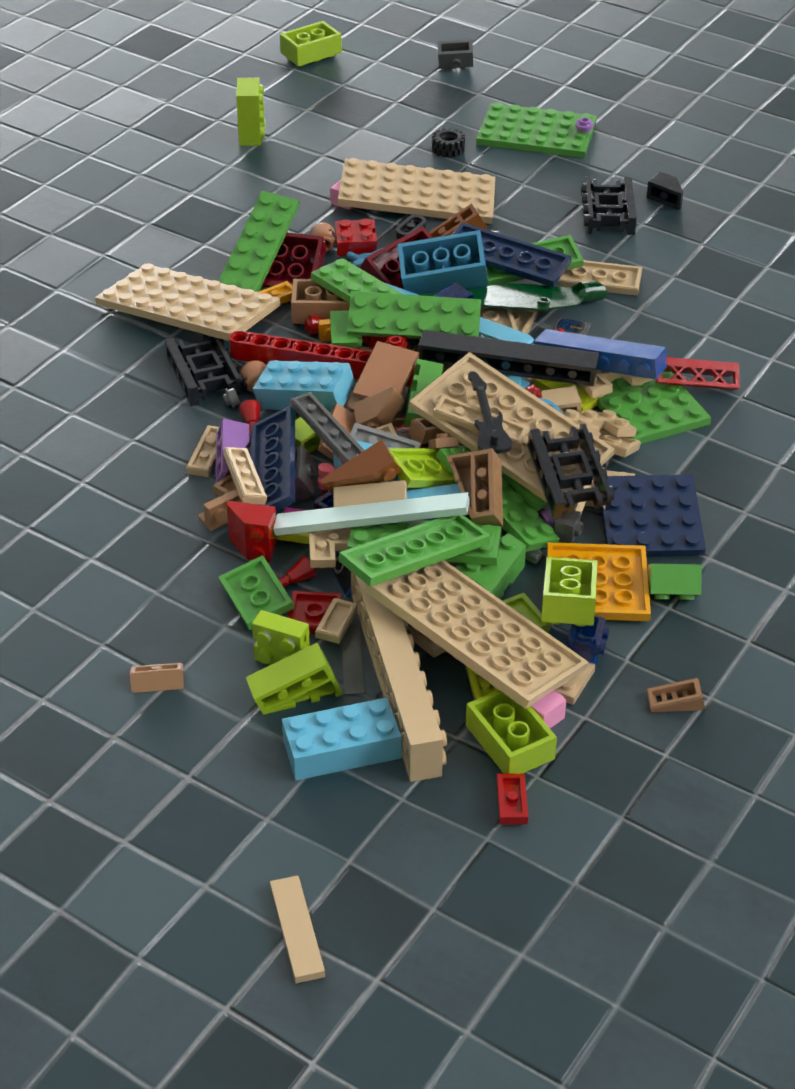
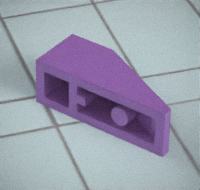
(229, 435)

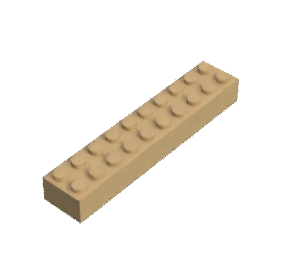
(402, 684)

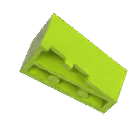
(294, 680)

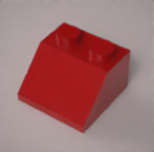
(252, 529)

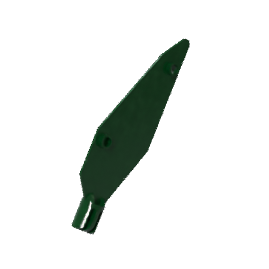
(536, 296)

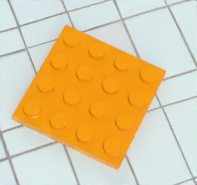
(621, 578)

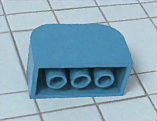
(442, 261)

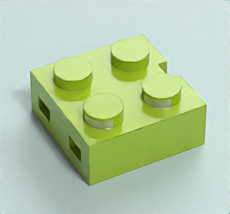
(278, 637)

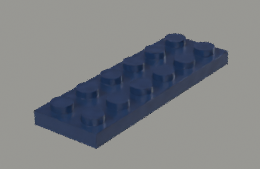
(520, 257)
(275, 456)

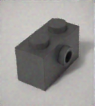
(455, 54)

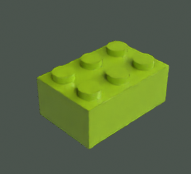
(310, 43)
(250, 111)
(569, 591)
(510, 734)

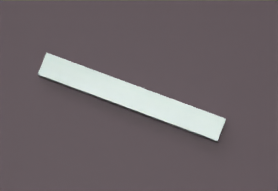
(372, 514)

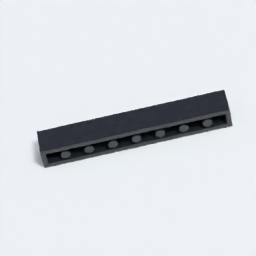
(512, 357)

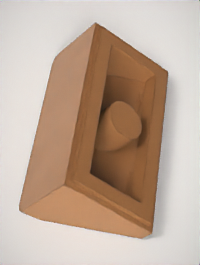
(157, 677)

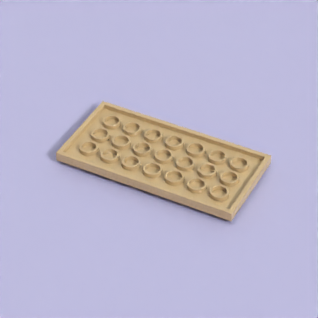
(415, 189)
(187, 301)
(514, 404)
(480, 631)

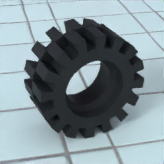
(448, 142)

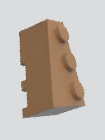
(481, 477)

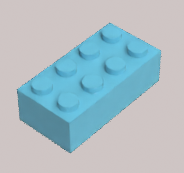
(288, 379)
(341, 738)

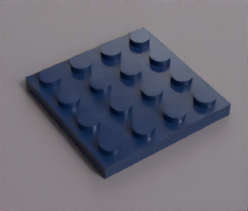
(655, 514)

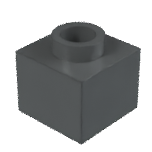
(568, 526)

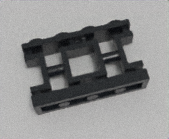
(609, 205)
(208, 378)
(552, 476)

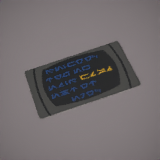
(571, 325)

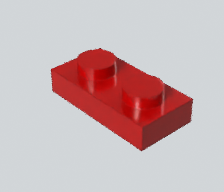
(512, 799)

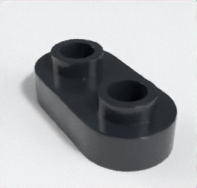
(409, 225)

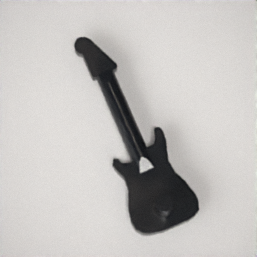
(491, 430)

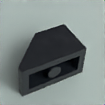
(665, 190)

